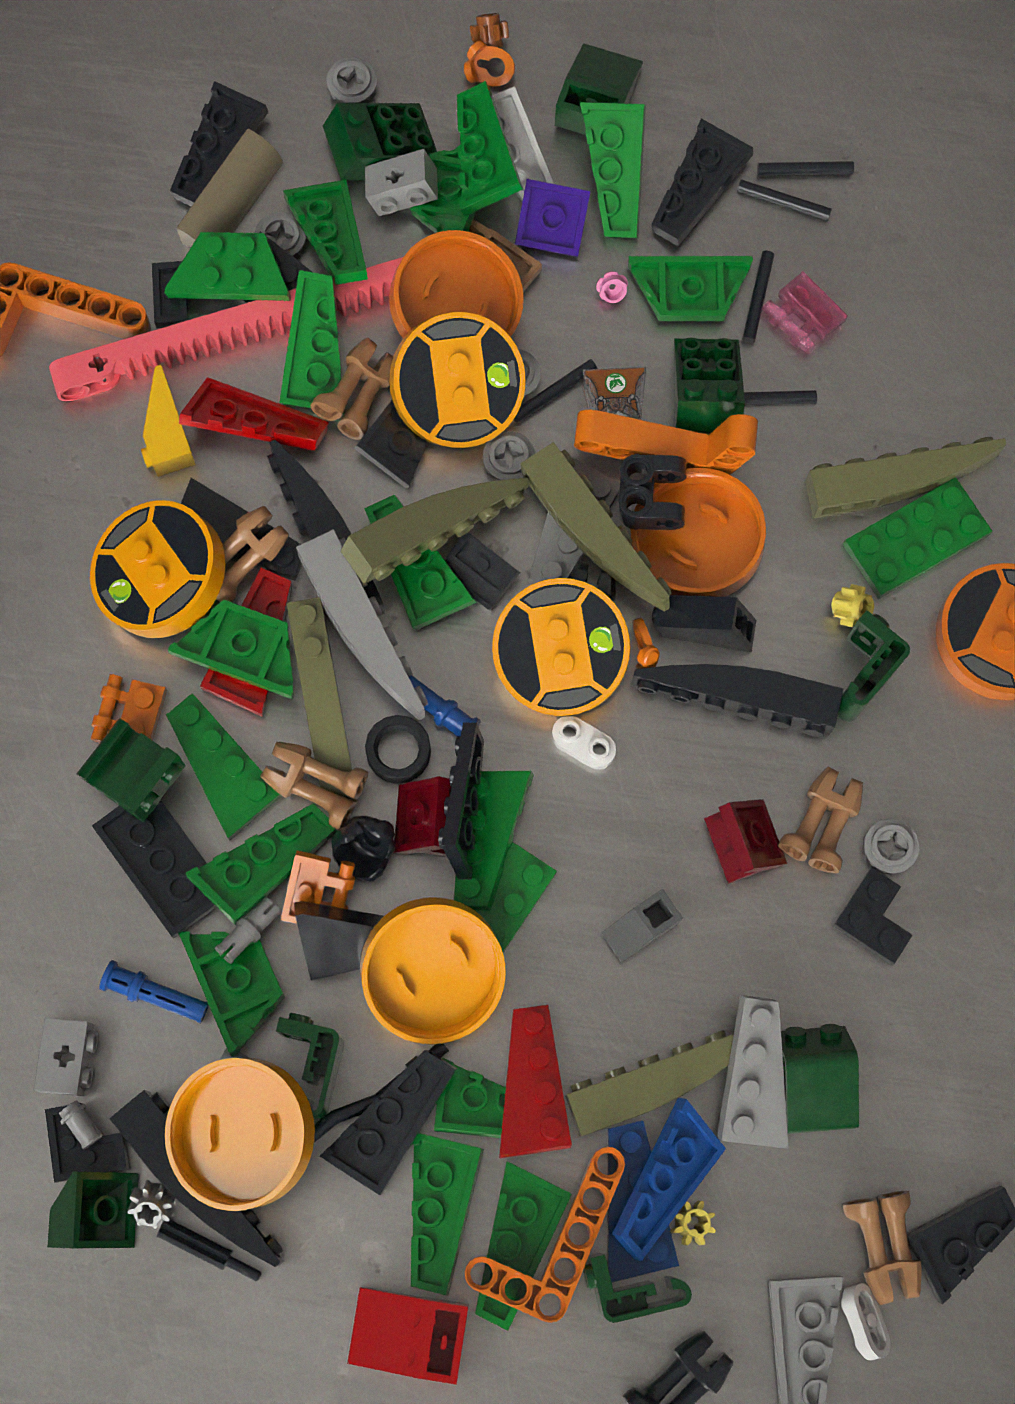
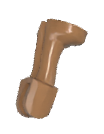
(332, 404)
(245, 533)
(292, 782)
(842, 807)
(866, 1213)

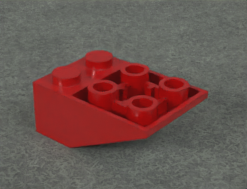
(408, 1335)

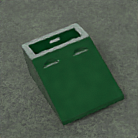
(595, 78)
(374, 133)
(707, 383)

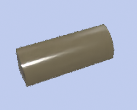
(232, 189)

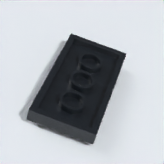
(156, 861)

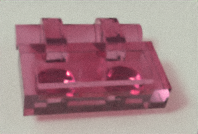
(811, 306)

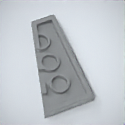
(556, 551)
(754, 1087)
(803, 1336)

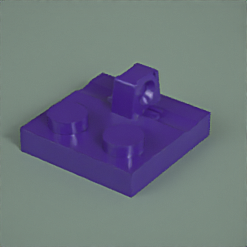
(552, 218)

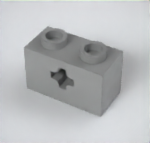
(401, 182)
(59, 1038)

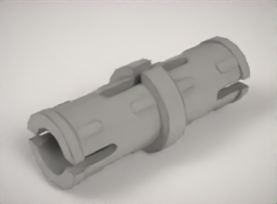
(248, 930)

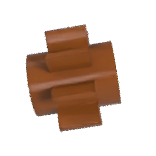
(489, 30)

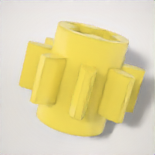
(851, 604)
(700, 1228)

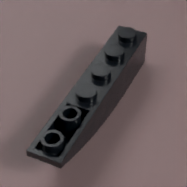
(314, 509)
(749, 692)
(143, 1127)

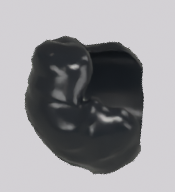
(365, 843)

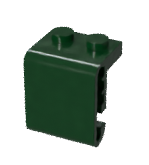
(886, 655)
(131, 769)
(322, 1058)
(820, 1079)
(629, 1300)

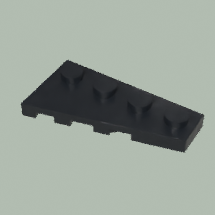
(386, 1130)

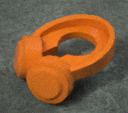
(481, 51)
(648, 653)

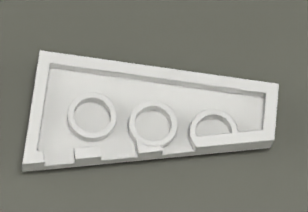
(521, 139)

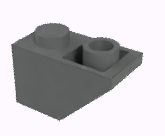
(642, 925)

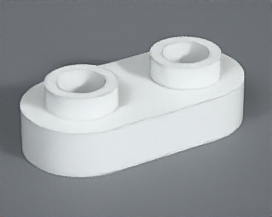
(582, 743)
(866, 1322)

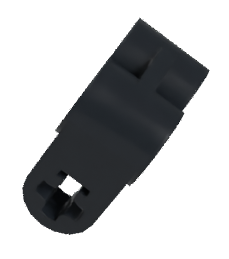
(656, 470)

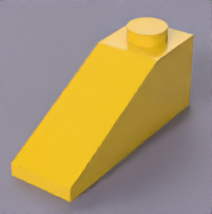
(163, 435)

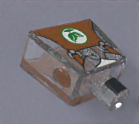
(615, 390)

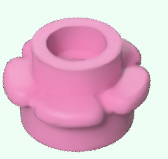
(614, 294)

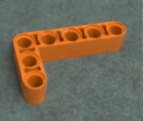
(55, 303)
(624, 436)
(563, 1248)

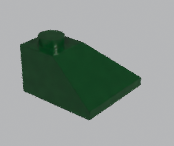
(93, 1212)

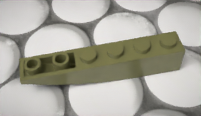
(893, 478)
(590, 523)
(427, 525)
(648, 1087)

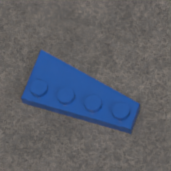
(635, 1148)
(671, 1175)

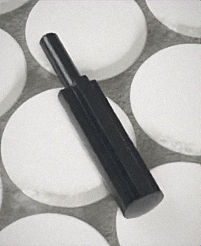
(204, 1249)

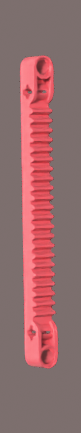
(79, 374)

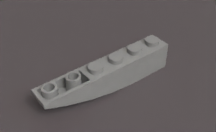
(357, 619)

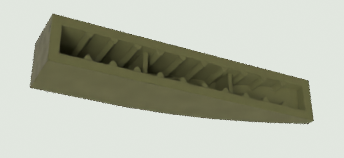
(319, 687)

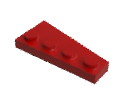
(244, 414)
(267, 596)
(534, 1095)

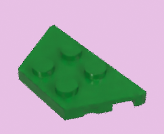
(445, 211)
(229, 268)
(690, 285)
(241, 646)
(238, 992)

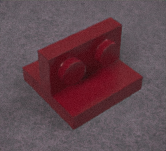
(421, 816)
(744, 839)

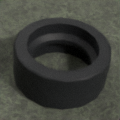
(393, 723)

